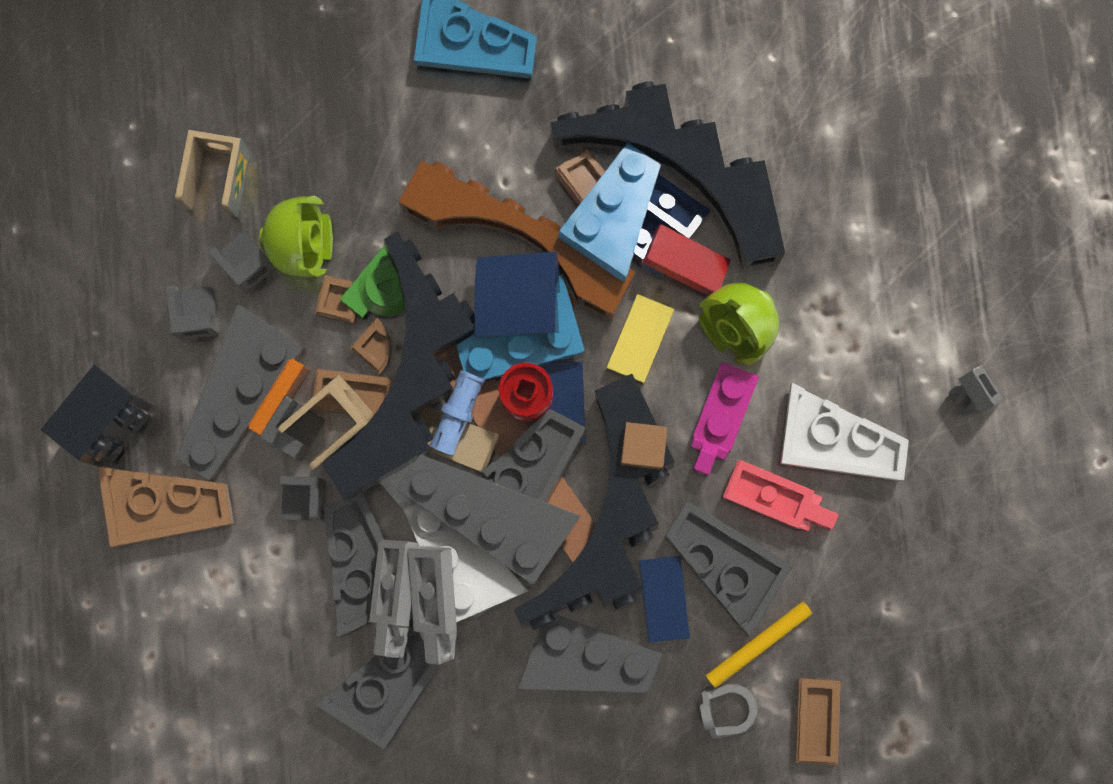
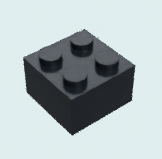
(97, 417)

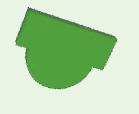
(376, 289)

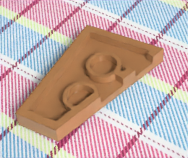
(157, 506)

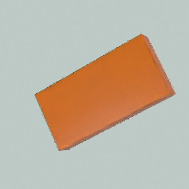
(286, 384)

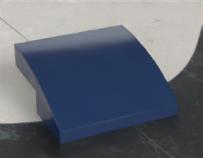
(671, 209)
(516, 295)

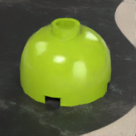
(298, 237)
(741, 320)

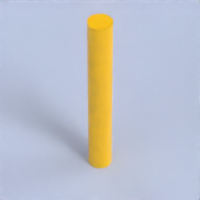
(758, 644)

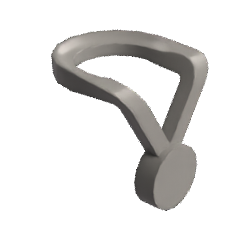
(722, 732)

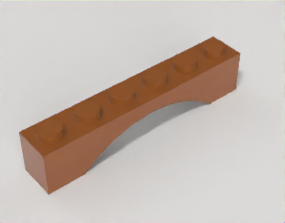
(447, 202)

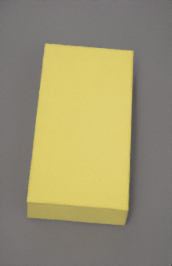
(640, 338)

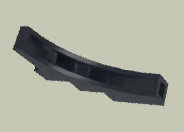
(736, 193)
(432, 327)
(625, 518)

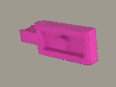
(722, 415)

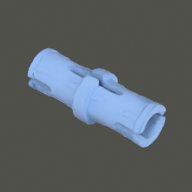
(457, 412)

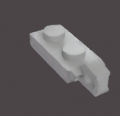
(391, 598)
(433, 601)

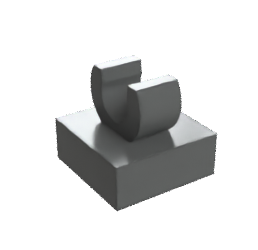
(980, 390)

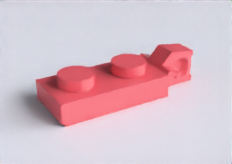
(777, 498)

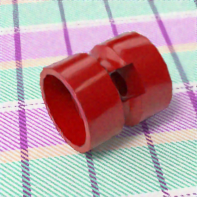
(526, 392)

